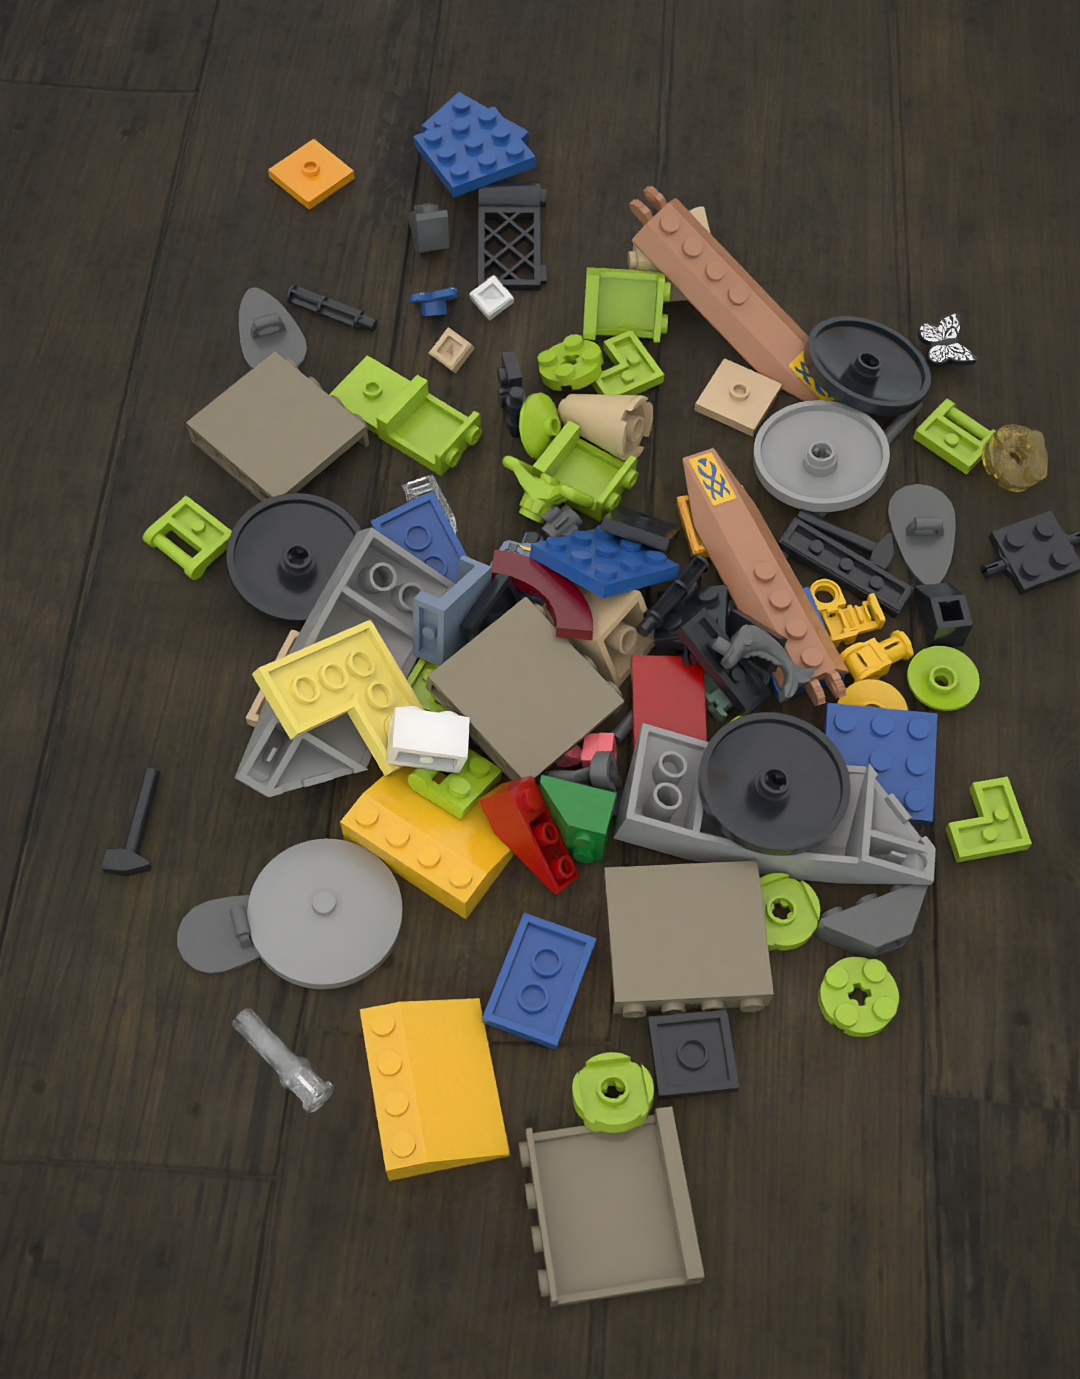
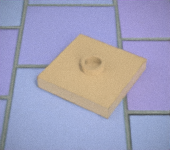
(738, 397)

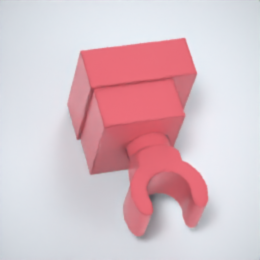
(592, 743)

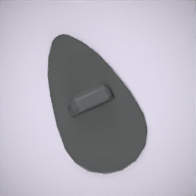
(268, 328)
(923, 531)
(217, 936)

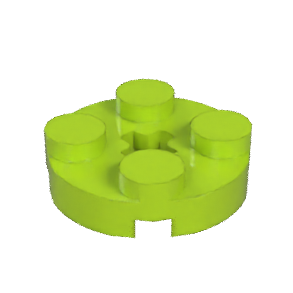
(557, 362)
(804, 909)
(846, 1014)
(609, 1114)

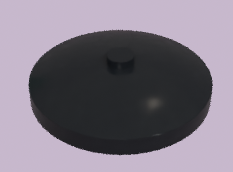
(867, 365)
(287, 553)
(773, 784)

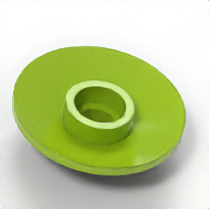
(538, 424)
(949, 667)

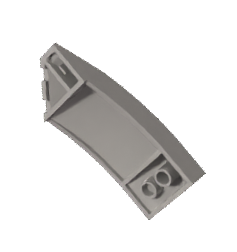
(369, 583)
(666, 815)

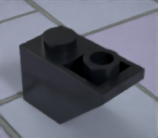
(943, 614)

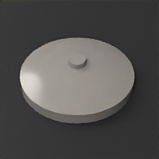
(821, 456)
(325, 913)

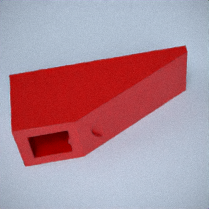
(529, 831)

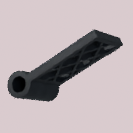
(510, 203)

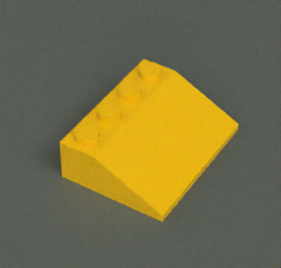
(427, 844)
(433, 1086)

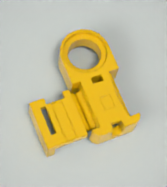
(848, 621)

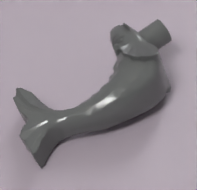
(756, 642)

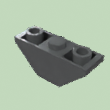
(429, 227)
(875, 922)

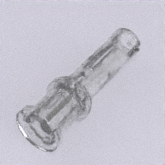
(293, 1070)

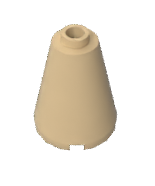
(610, 421)

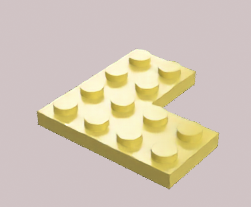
(337, 677)

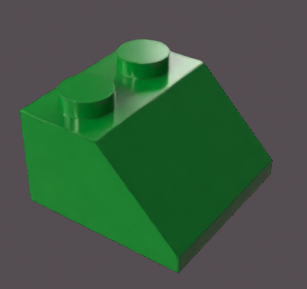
(581, 816)

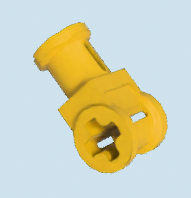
(874, 659)

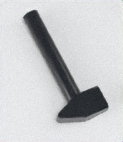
(879, 553)
(126, 860)

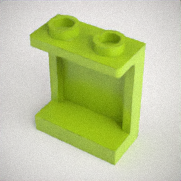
(625, 301)
(427, 427)
(587, 470)

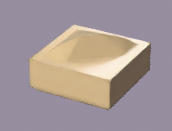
(451, 350)

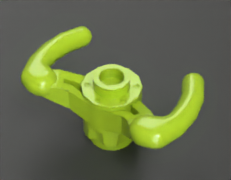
(543, 491)

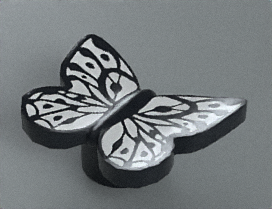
(944, 342)

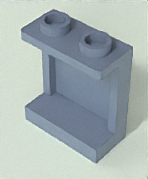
(438, 620)

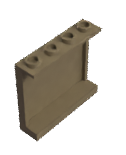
(276, 429)
(524, 692)
(687, 938)
(611, 1211)

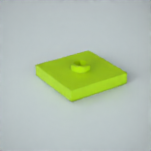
(369, 390)

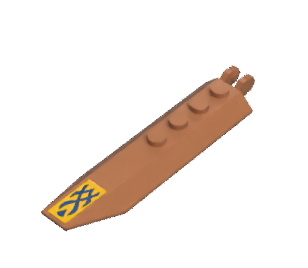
(725, 294)
(758, 571)

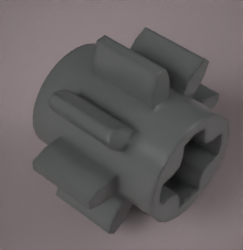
(560, 521)

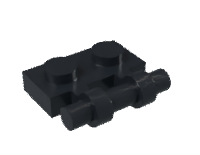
(511, 391)

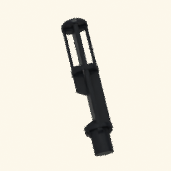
(330, 308)
(677, 589)

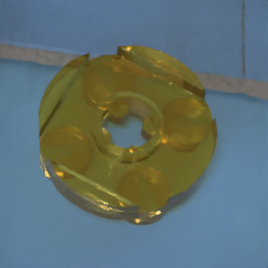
(1030, 449)

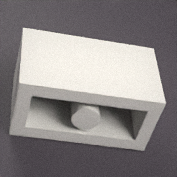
(428, 739)

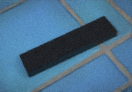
(844, 566)

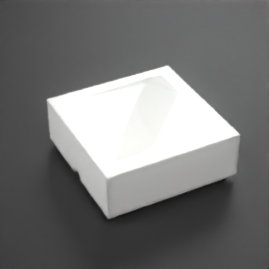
(491, 297)

